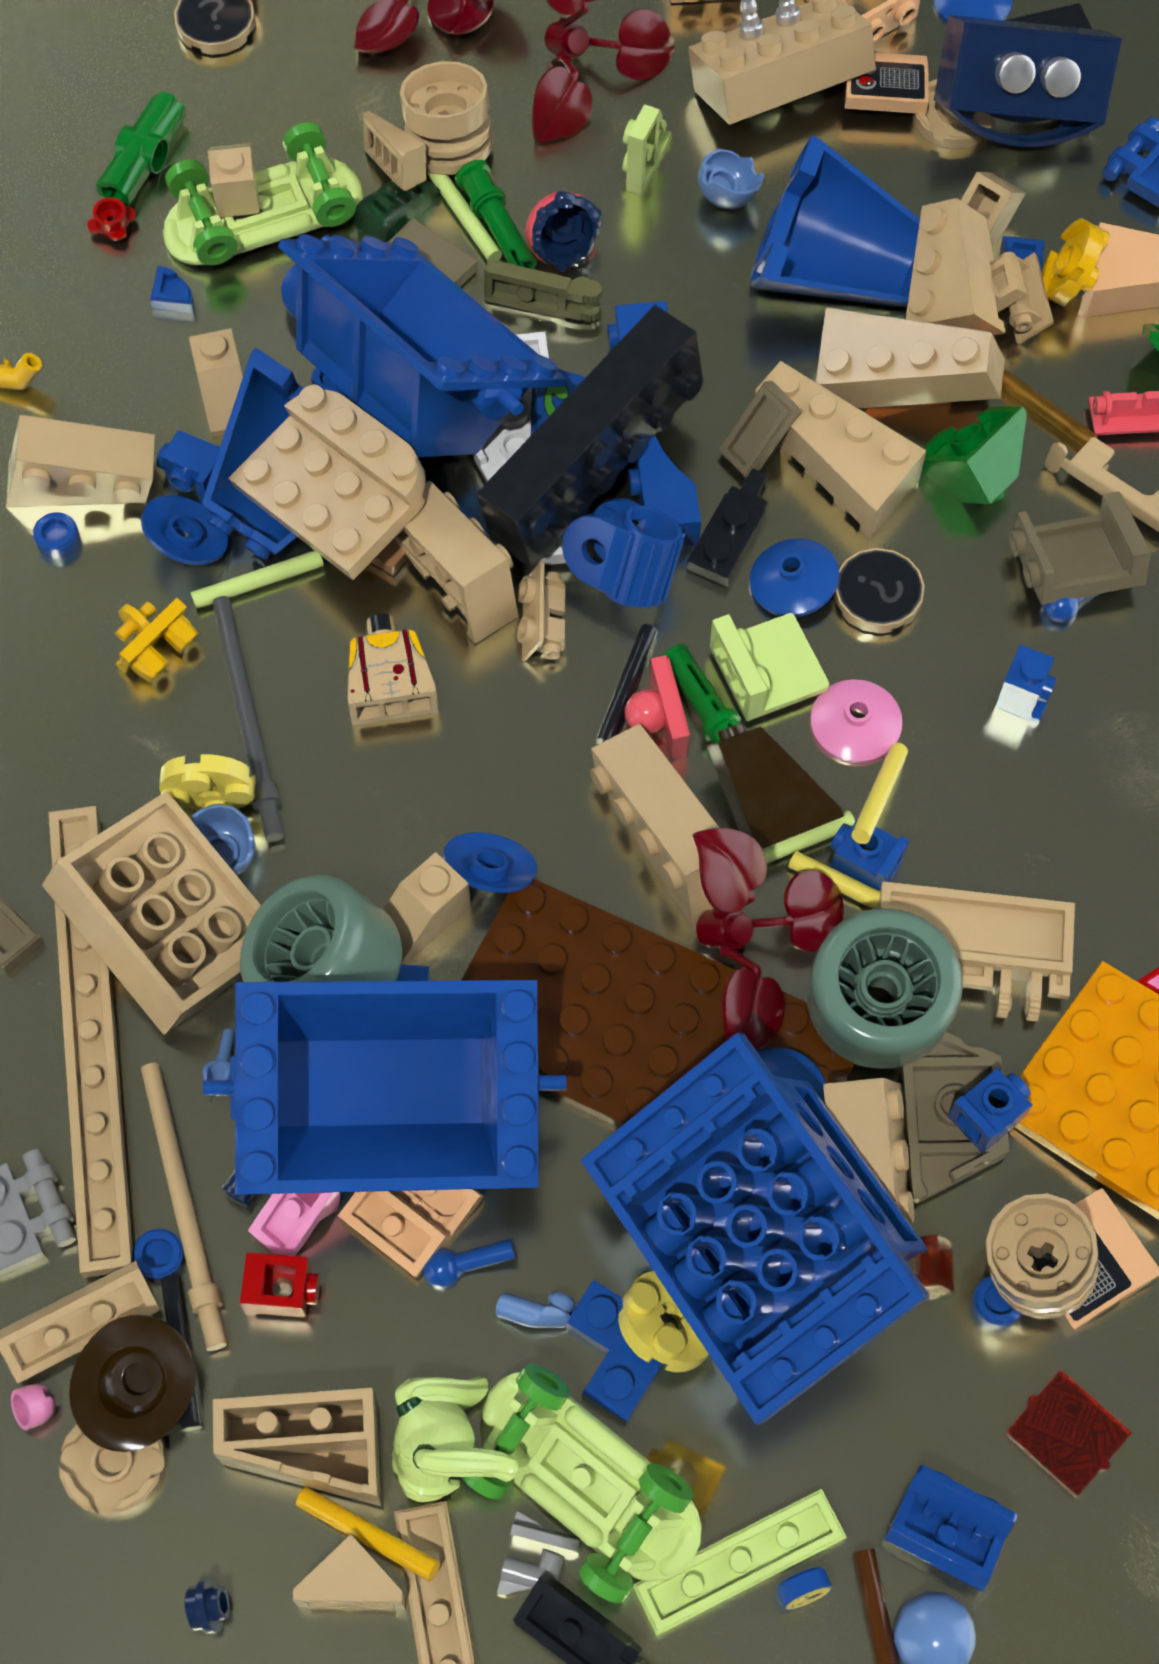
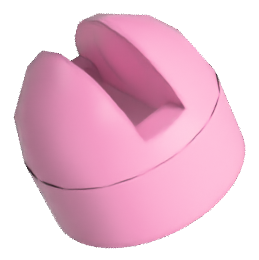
(32, 1405)

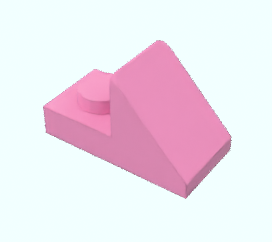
(291, 1218)

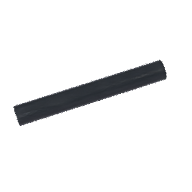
(627, 683)
(176, 1317)

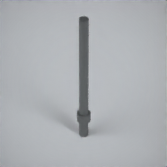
(266, 792)

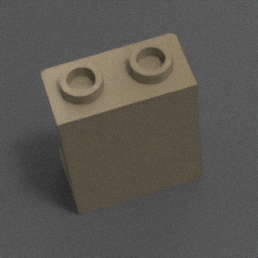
(1082, 553)

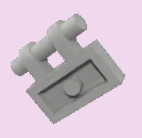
(17, 1230)

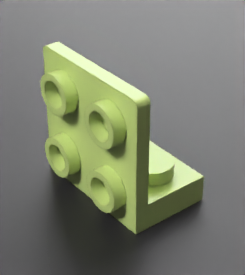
(767, 664)

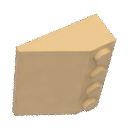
(157, 909)

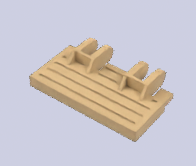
(1000, 934)

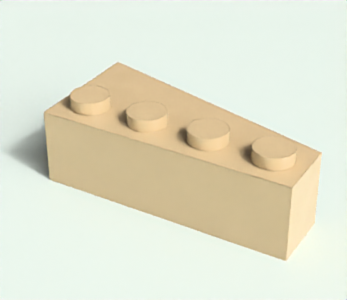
(906, 361)
(847, 451)
(658, 812)
(874, 1122)

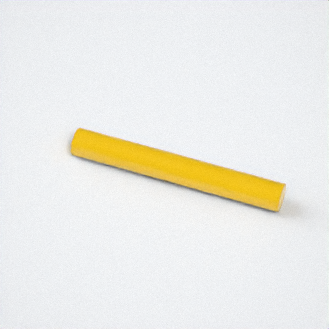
(368, 1534)

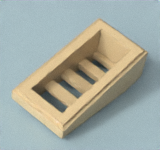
(394, 151)

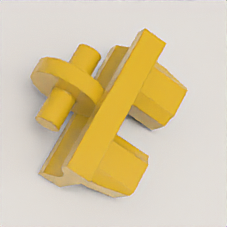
(139, 653)

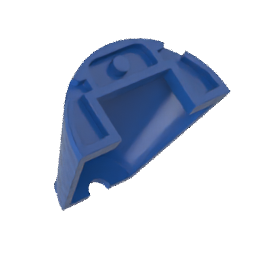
(837, 235)
(253, 419)

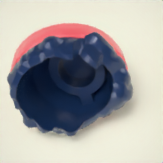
(563, 229)

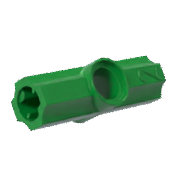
(141, 148)

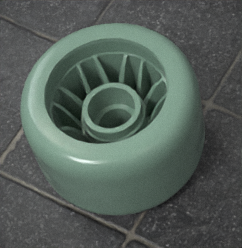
(320, 934)
(893, 953)

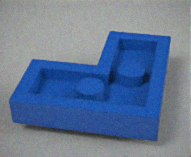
(622, 1375)

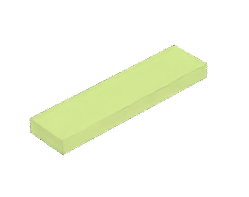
(741, 1562)

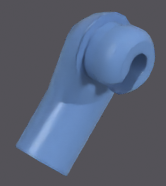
(536, 1314)

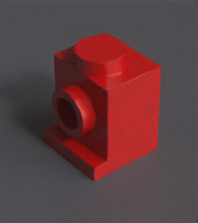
(266, 1272)

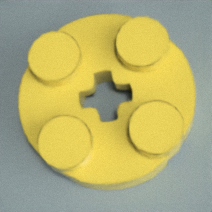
(207, 783)
(649, 1335)

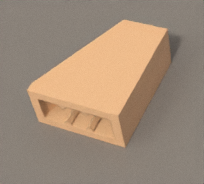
(1126, 274)

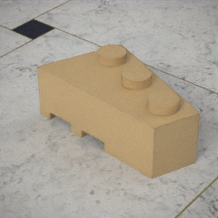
(953, 270)
(77, 464)
(462, 562)
(304, 1439)

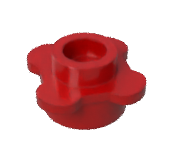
(111, 218)

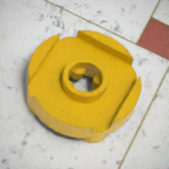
(1075, 263)

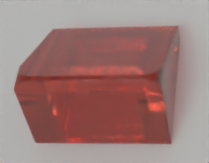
(936, 1264)

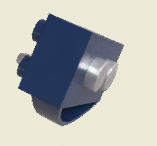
(1026, 77)

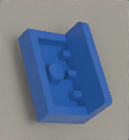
(951, 1527)

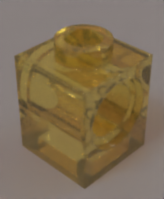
(705, 1471)

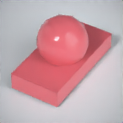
(661, 708)

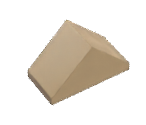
(348, 1580)

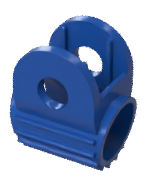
(636, 549)

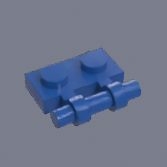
(1142, 171)

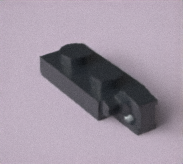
(730, 530)
(573, 1627)

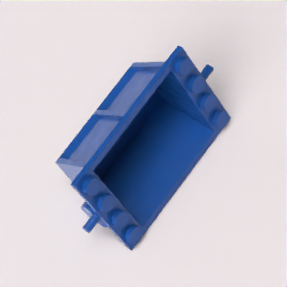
(410, 343)
(385, 1086)

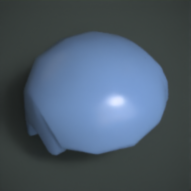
(728, 179)
(228, 834)
(934, 1630)

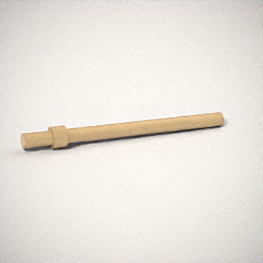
(204, 1294)

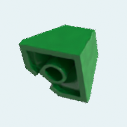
(978, 458)

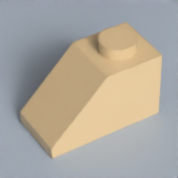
(234, 180)
(994, 200)
(218, 375)
(427, 904)

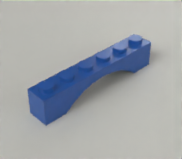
(654, 474)

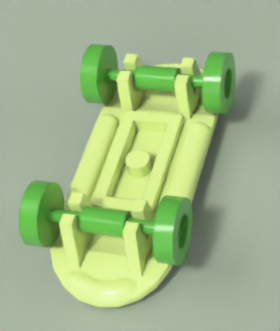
(291, 196)
(591, 1482)

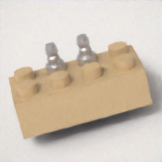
(780, 56)

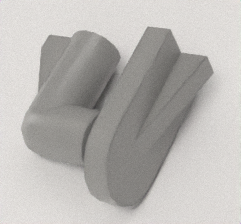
(523, 1575)

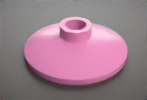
(851, 737)

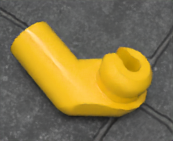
(22, 374)

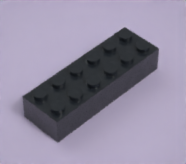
(592, 436)

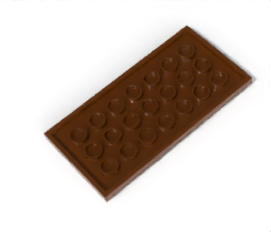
(620, 1002)

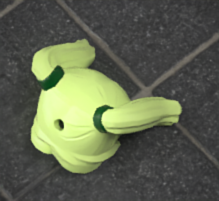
(437, 1439)

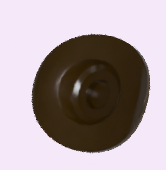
(132, 1383)

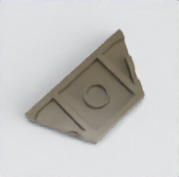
(936, 1146)

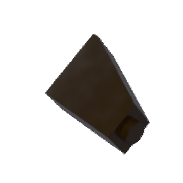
(767, 787)

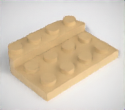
(335, 479)

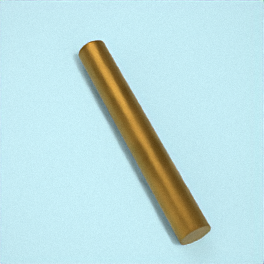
(1046, 409)

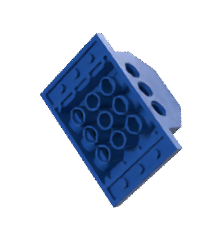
(760, 1224)

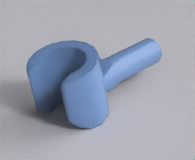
(220, 1067)

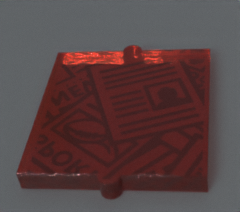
(1068, 1433)

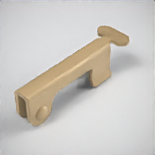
(1090, 468)

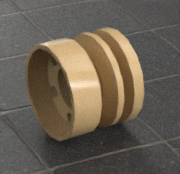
(449, 112)
(1031, 1229)

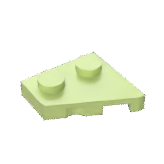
(645, 143)

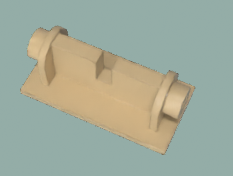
(1031, 312)
(542, 596)

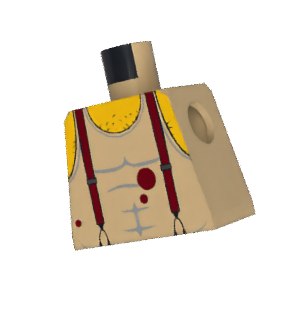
(388, 674)

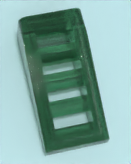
(369, 210)

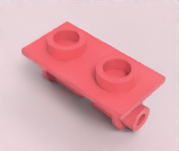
(1125, 413)

